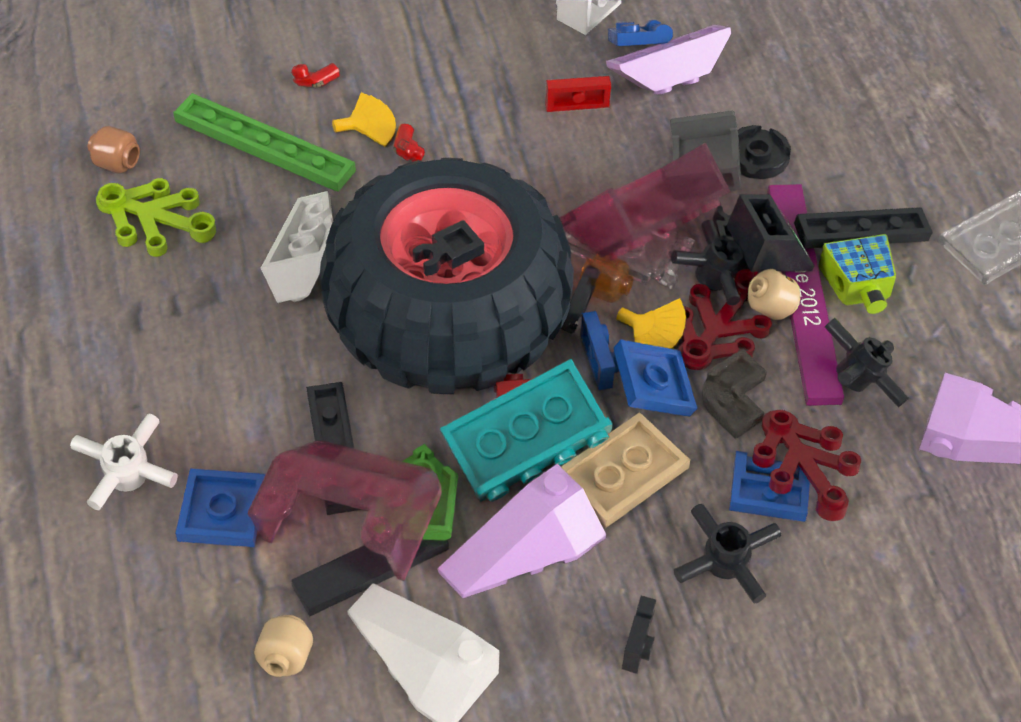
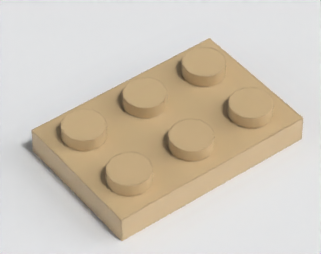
(626, 468)

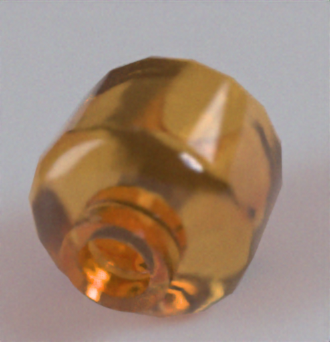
(613, 280)

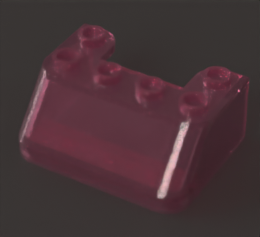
(647, 205)
(394, 493)

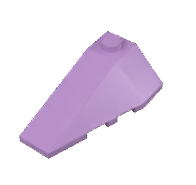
(972, 424)
(535, 529)

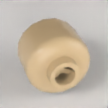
(774, 294)
(283, 644)

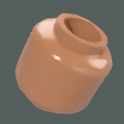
(113, 149)

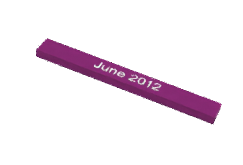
(808, 322)

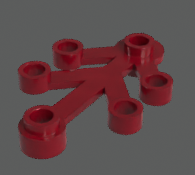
(720, 326)
(784, 428)

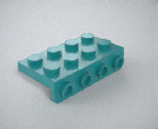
(526, 431)

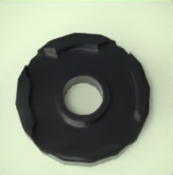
(763, 165)
(580, 299)

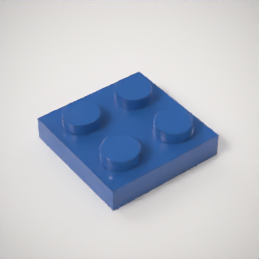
(654, 378)
(217, 508)

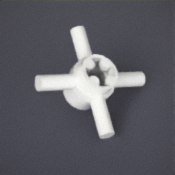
(123, 462)

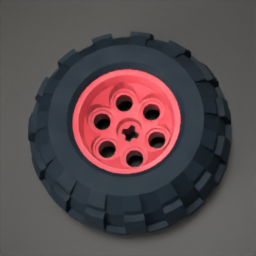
(463, 321)

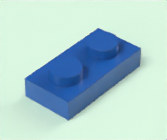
(596, 342)

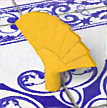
(369, 118)
(657, 327)

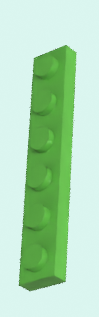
(265, 142)

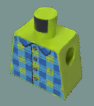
(860, 271)

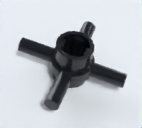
(716, 264)
(865, 363)
(728, 552)

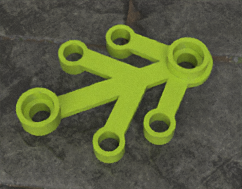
(116, 200)

